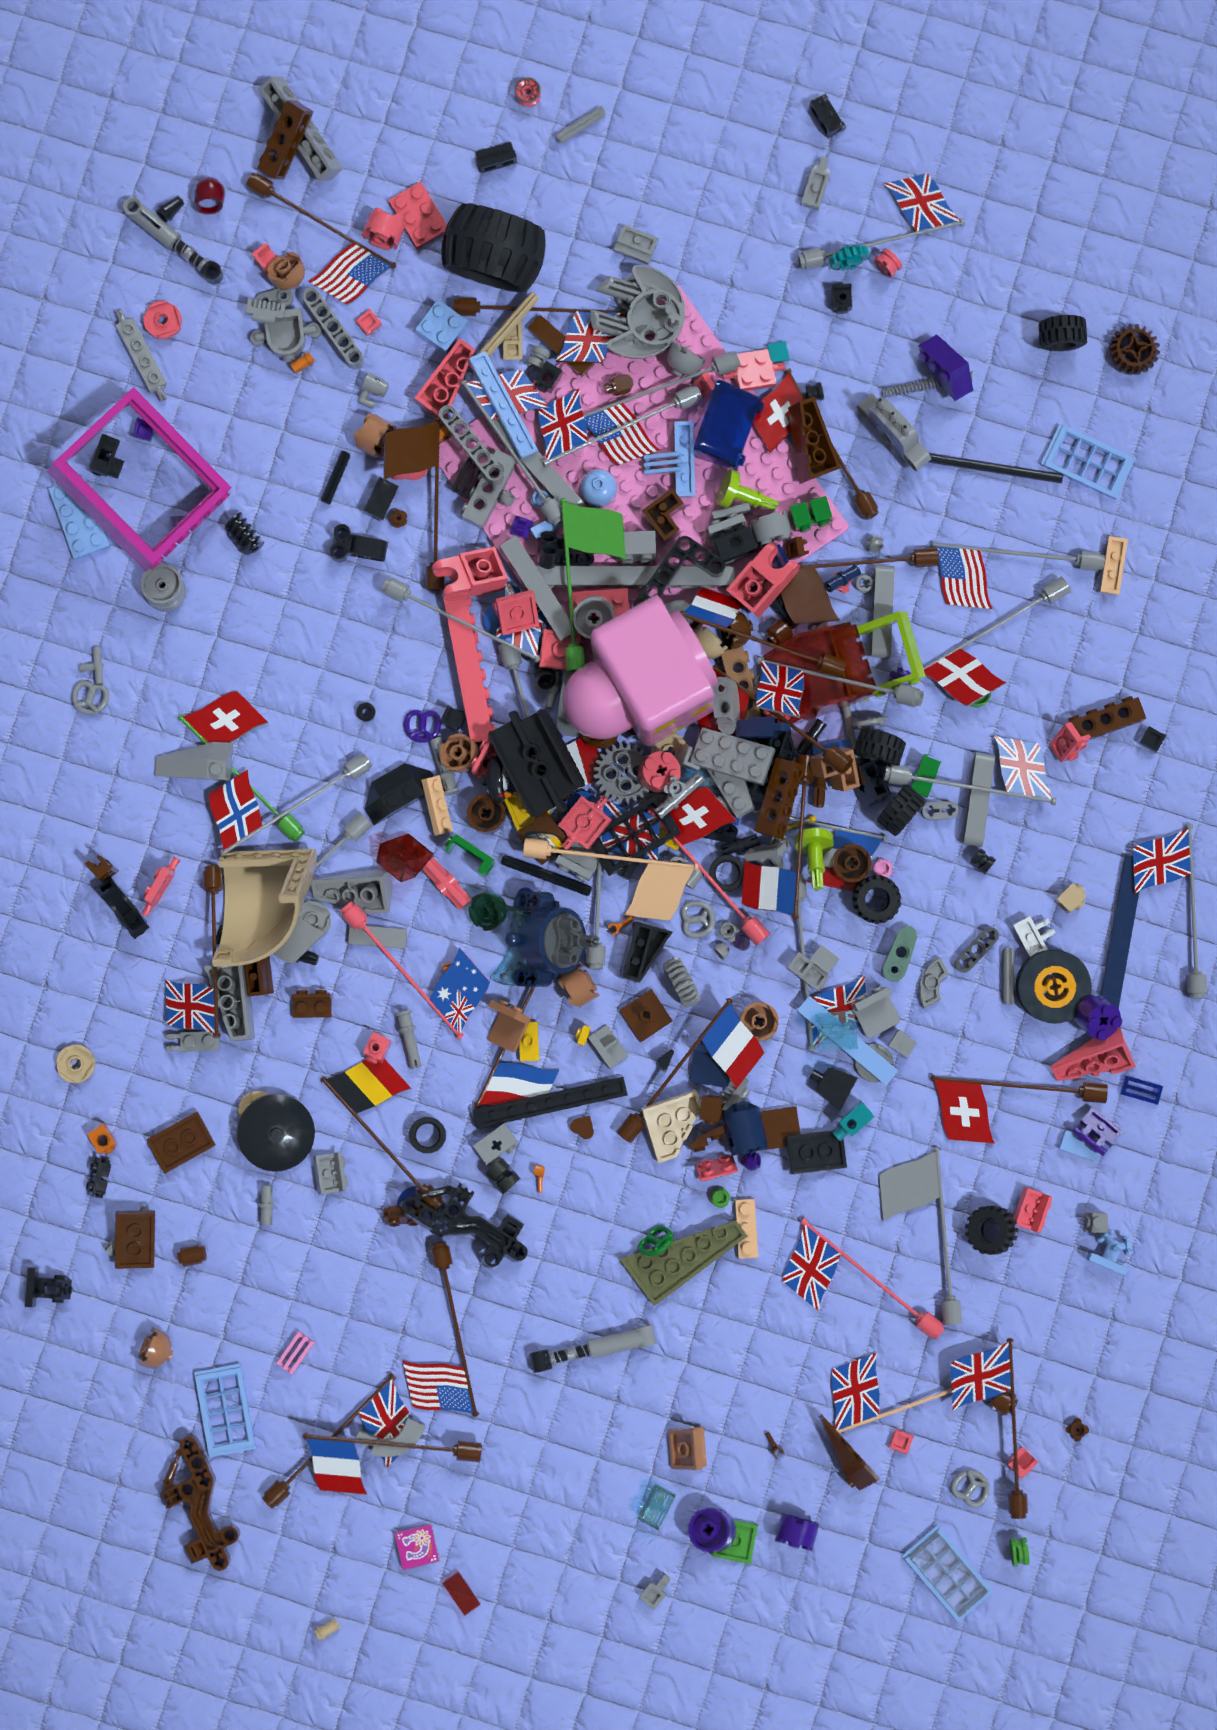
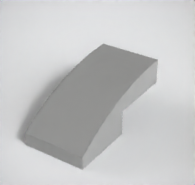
(808, 972)

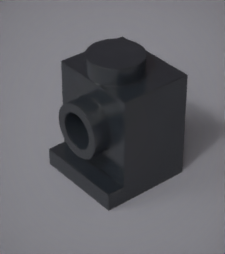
(841, 290)

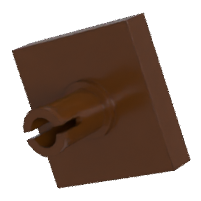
(646, 1015)

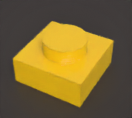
(582, 1035)

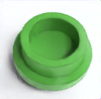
(720, 1197)

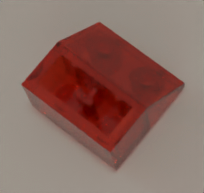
(403, 857)

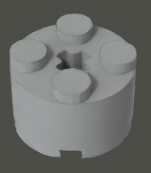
(771, 527)

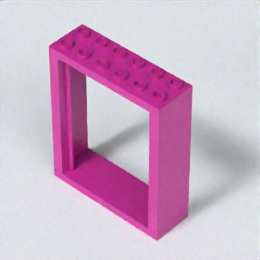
(107, 518)

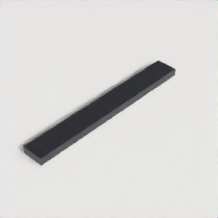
(550, 1102)

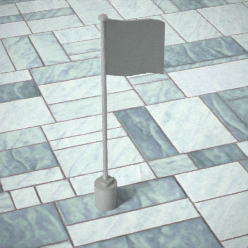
(304, 934)
(913, 1187)

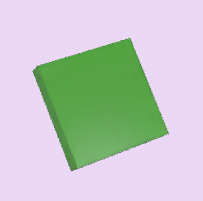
(743, 1544)

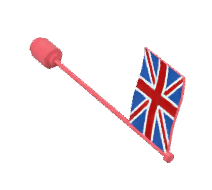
(815, 1265)

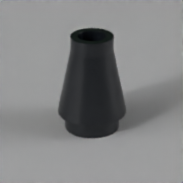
(170, 208)

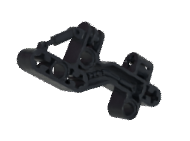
(495, 1238)

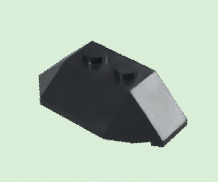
(783, 749)
(395, 791)

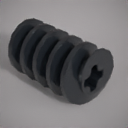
(242, 535)

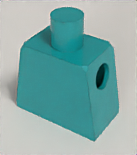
(860, 1114)

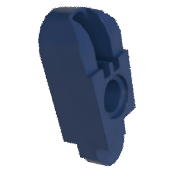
(760, 727)

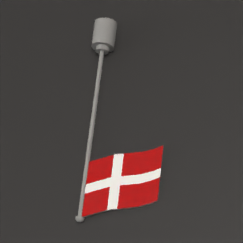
(965, 675)

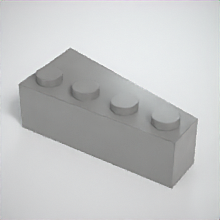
(234, 1001)

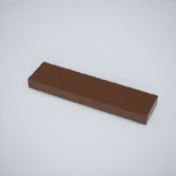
(555, 341)

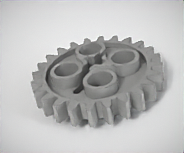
(613, 786)

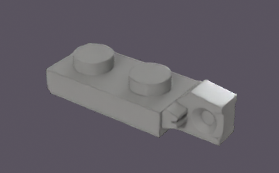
(816, 185)

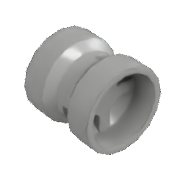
(538, 357)

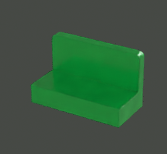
(928, 769)

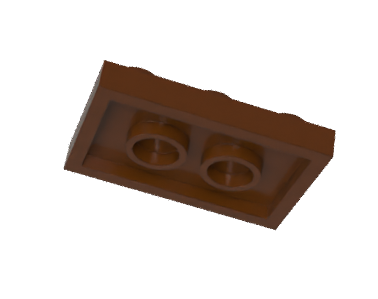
(181, 1142)
(134, 1239)

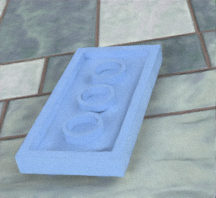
(79, 527)

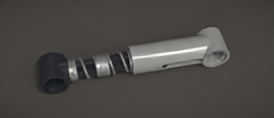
(171, 239)
(595, 1348)

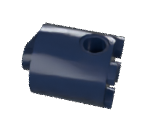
(744, 1128)

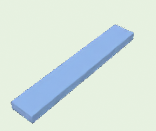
(502, 405)
(863, 1055)

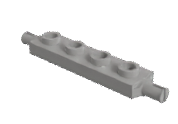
(141, 355)

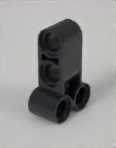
(358, 546)
(553, 552)

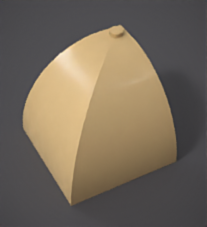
(261, 901)

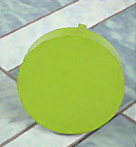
(731, 489)
(814, 844)

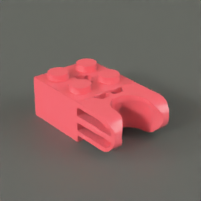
(472, 573)
(762, 575)

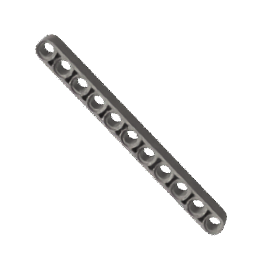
(633, 577)

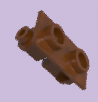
(394, 1217)

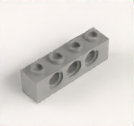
(480, 517)

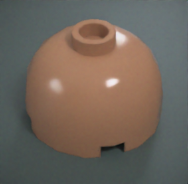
(286, 271)
(458, 753)
(155, 1349)

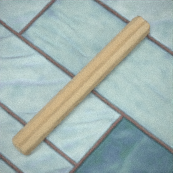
(509, 324)

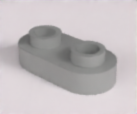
(274, 296)

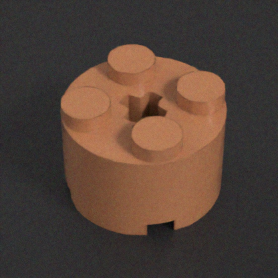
(371, 435)
(579, 986)
(762, 1011)

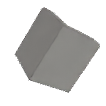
(684, 757)
(824, 959)
(902, 1044)

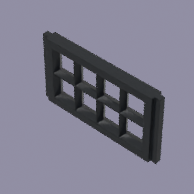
(668, 821)

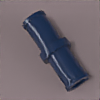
(842, 578)

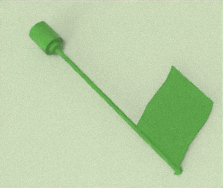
(590, 532)

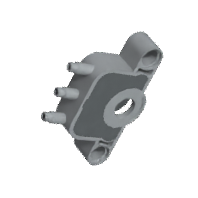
(894, 430)

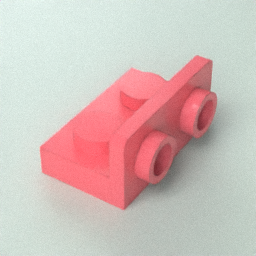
(1068, 743)

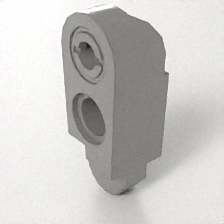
(730, 695)

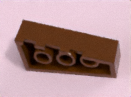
(811, 441)

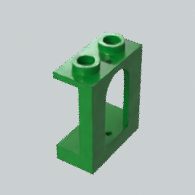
(488, 862)

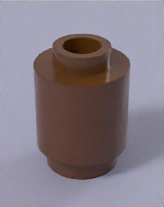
(192, 1255)

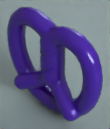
(422, 726)

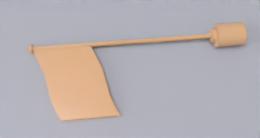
(657, 889)

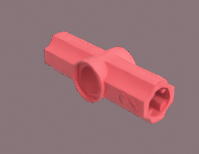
(446, 883)

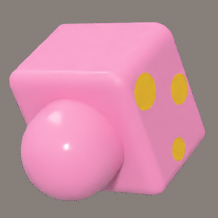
(642, 677)

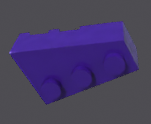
(946, 366)

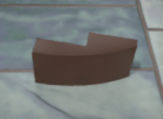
(700, 1143)

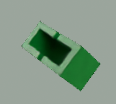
(820, 513)

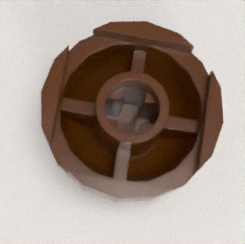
(741, 625)

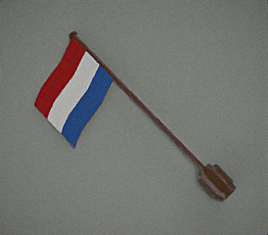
(515, 1081)

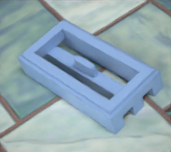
(648, 464)

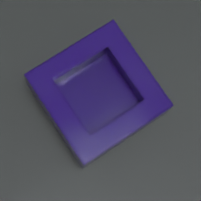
(142, 430)

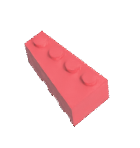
(445, 380)

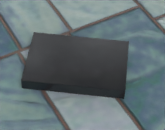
(815, 1152)

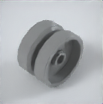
(163, 588)
(586, 607)

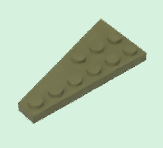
(683, 1260)

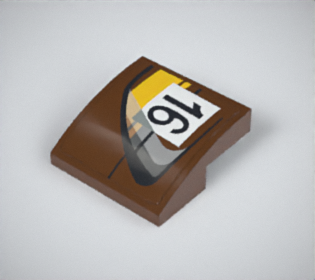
(544, 828)

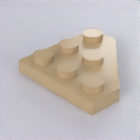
(671, 1123)

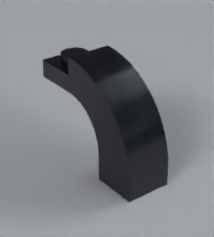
(122, 906)

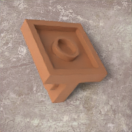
(687, 1448)

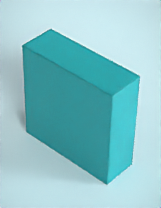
(778, 352)

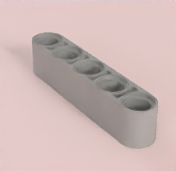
(337, 336)
(466, 437)
(882, 606)
(978, 800)

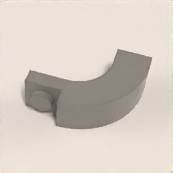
(409, 1434)

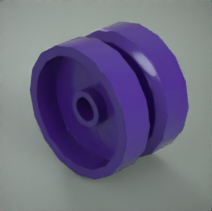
(700, 1530)

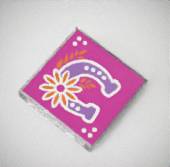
(417, 1546)

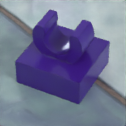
(521, 527)

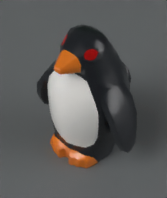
(496, 779)

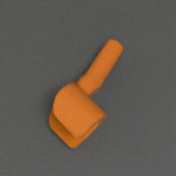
(620, 925)
(539, 1171)

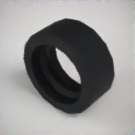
(734, 860)
(427, 1120)

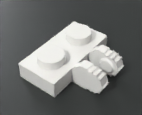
(1029, 934)

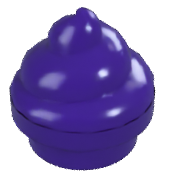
(751, 1161)

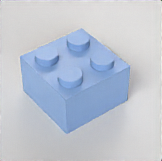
(442, 327)

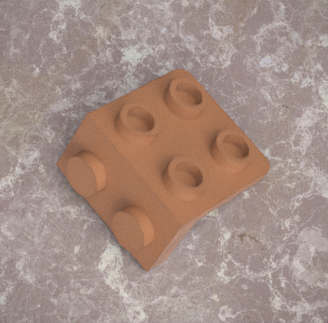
(508, 1026)

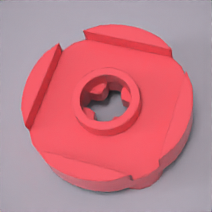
(153, 315)

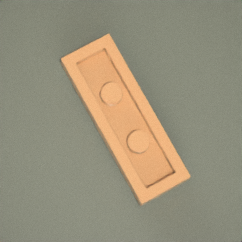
(1113, 565)
(437, 805)
(747, 1220)

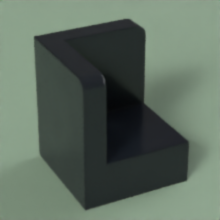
(452, 719)

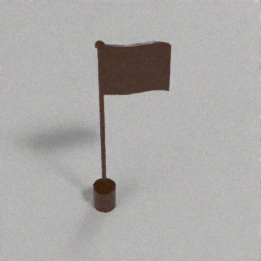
(412, 452)
(808, 599)

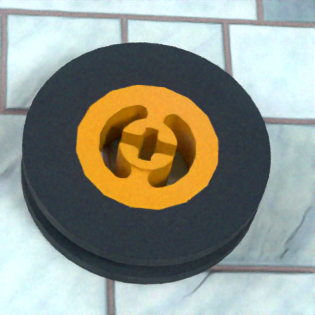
(1030, 987)

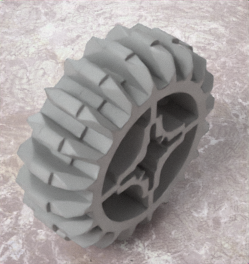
(681, 982)

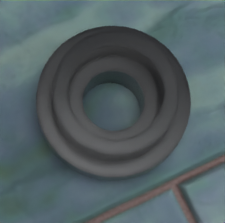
(361, 708)

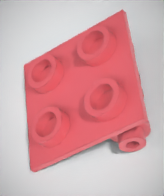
(718, 1167)

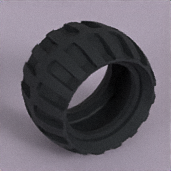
(493, 247)

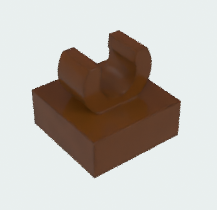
(795, 548)

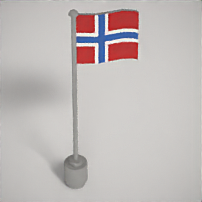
(239, 813)

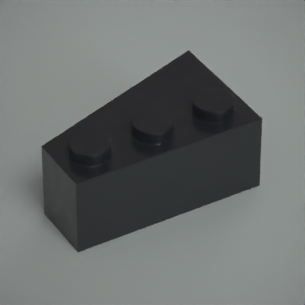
(641, 950)

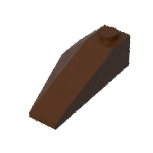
(852, 1465)

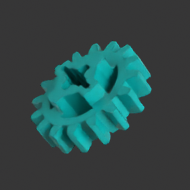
(849, 257)

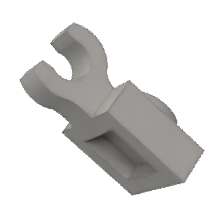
(654, 1593)

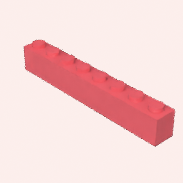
(469, 671)

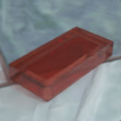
(461, 1593)

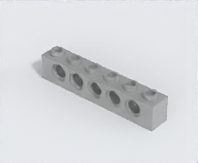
(312, 145)

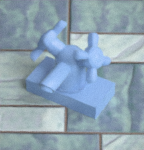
(1111, 1253)

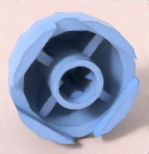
(598, 488)

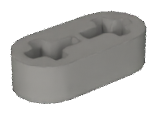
(939, 806)

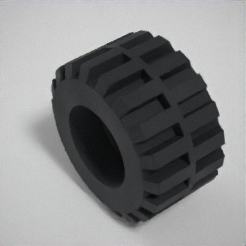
(1062, 333)
(879, 746)
(901, 810)
(888, 911)
(976, 1234)

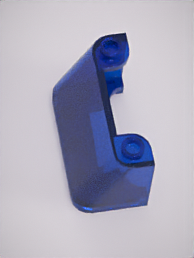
(727, 425)

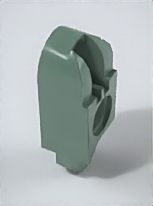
(905, 939)

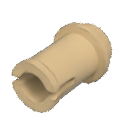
(327, 1629)

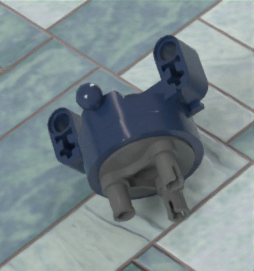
(550, 939)

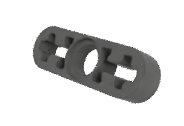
(990, 943)

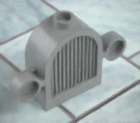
(287, 336)

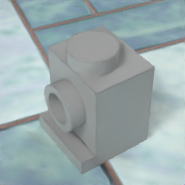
(1096, 1222)

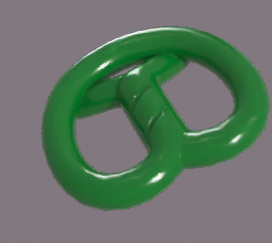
(660, 1244)

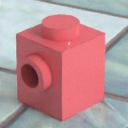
(377, 1048)

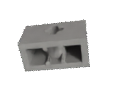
(484, 1146)

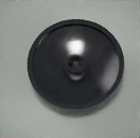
(275, 1132)

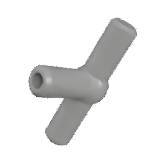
(97, 666)
(552, 691)

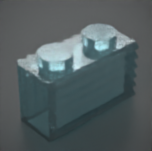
(656, 1506)

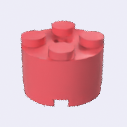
(383, 229)
(658, 761)

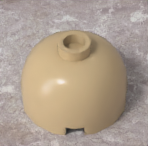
(709, 641)

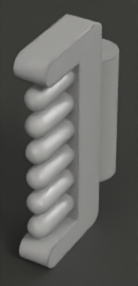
(265, 314)
(738, 1094)

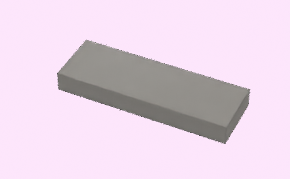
(386, 936)

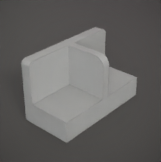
(608, 1046)

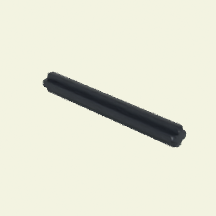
(546, 875)

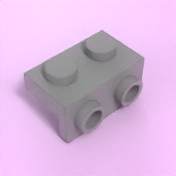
(330, 1173)

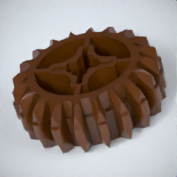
(1119, 354)

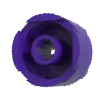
(1098, 1017)
(797, 1532)

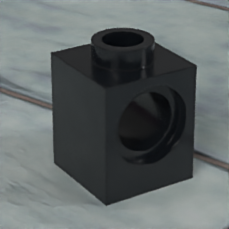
(551, 370)

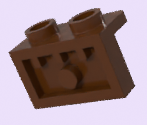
(312, 1005)

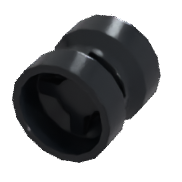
(544, 677)
(982, 861)

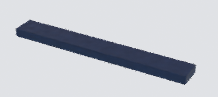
(1120, 935)

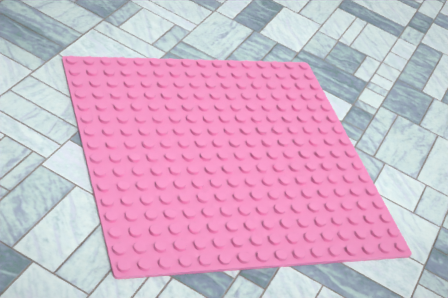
(771, 473)

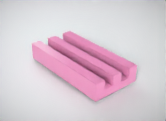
(304, 1339)

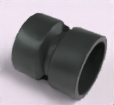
(502, 1176)

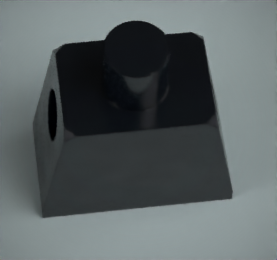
(833, 1086)

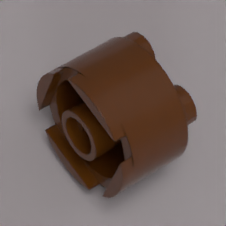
(483, 824)
(843, 871)

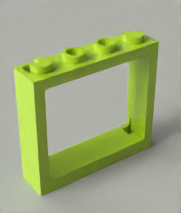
(910, 646)

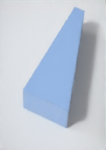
(544, 526)

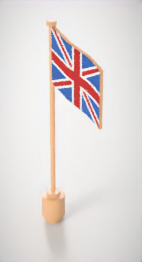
(858, 1394)

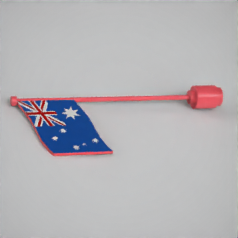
(456, 991)

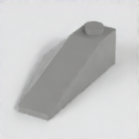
(203, 762)
(367, 889)

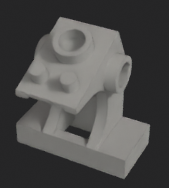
(764, 853)

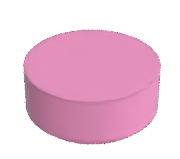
(882, 867)

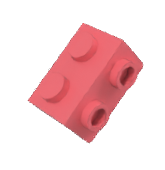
(1032, 1209)

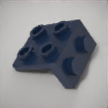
(706, 1069)

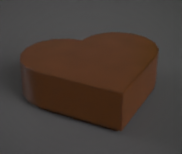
(583, 1127)

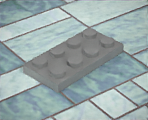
(732, 756)

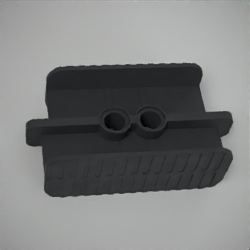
(513, 747)

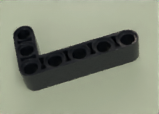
(682, 556)

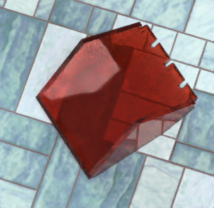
(823, 694)

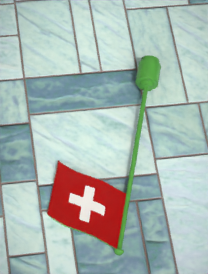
(227, 721)

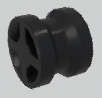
(815, 391)

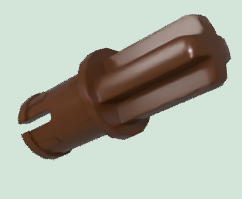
(819, 792)

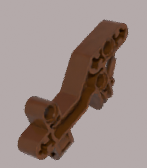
(200, 1499)

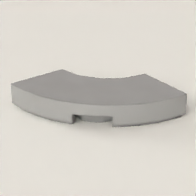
(931, 981)

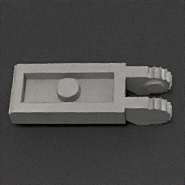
(194, 1042)

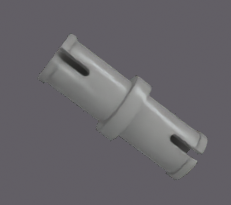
(266, 1204)

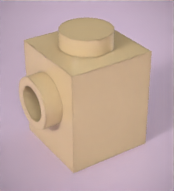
(1071, 898)

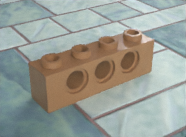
(739, 656)

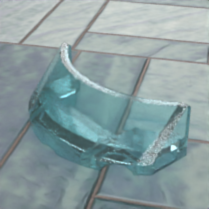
(513, 959)

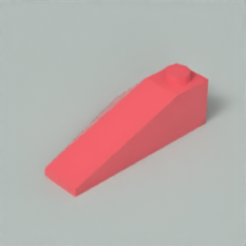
(1096, 1057)

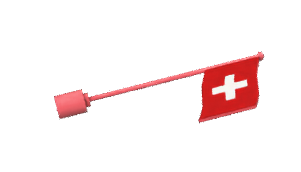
(697, 817)

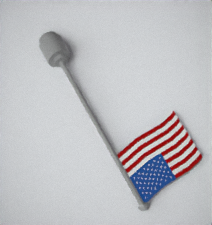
(633, 441)
(965, 574)

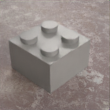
(639, 547)

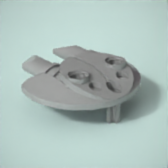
(643, 314)

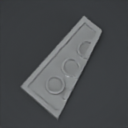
(735, 793)

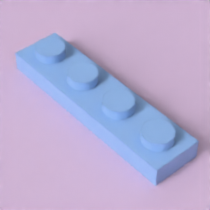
(685, 444)

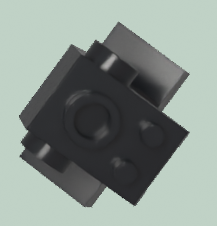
(102, 462)
(36, 1287)

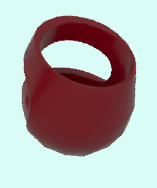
(209, 189)

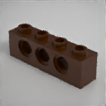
(293, 135)
(1134, 715)
(779, 798)

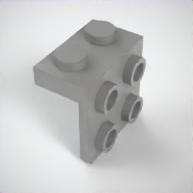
(716, 527)
(581, 866)
(875, 1011)

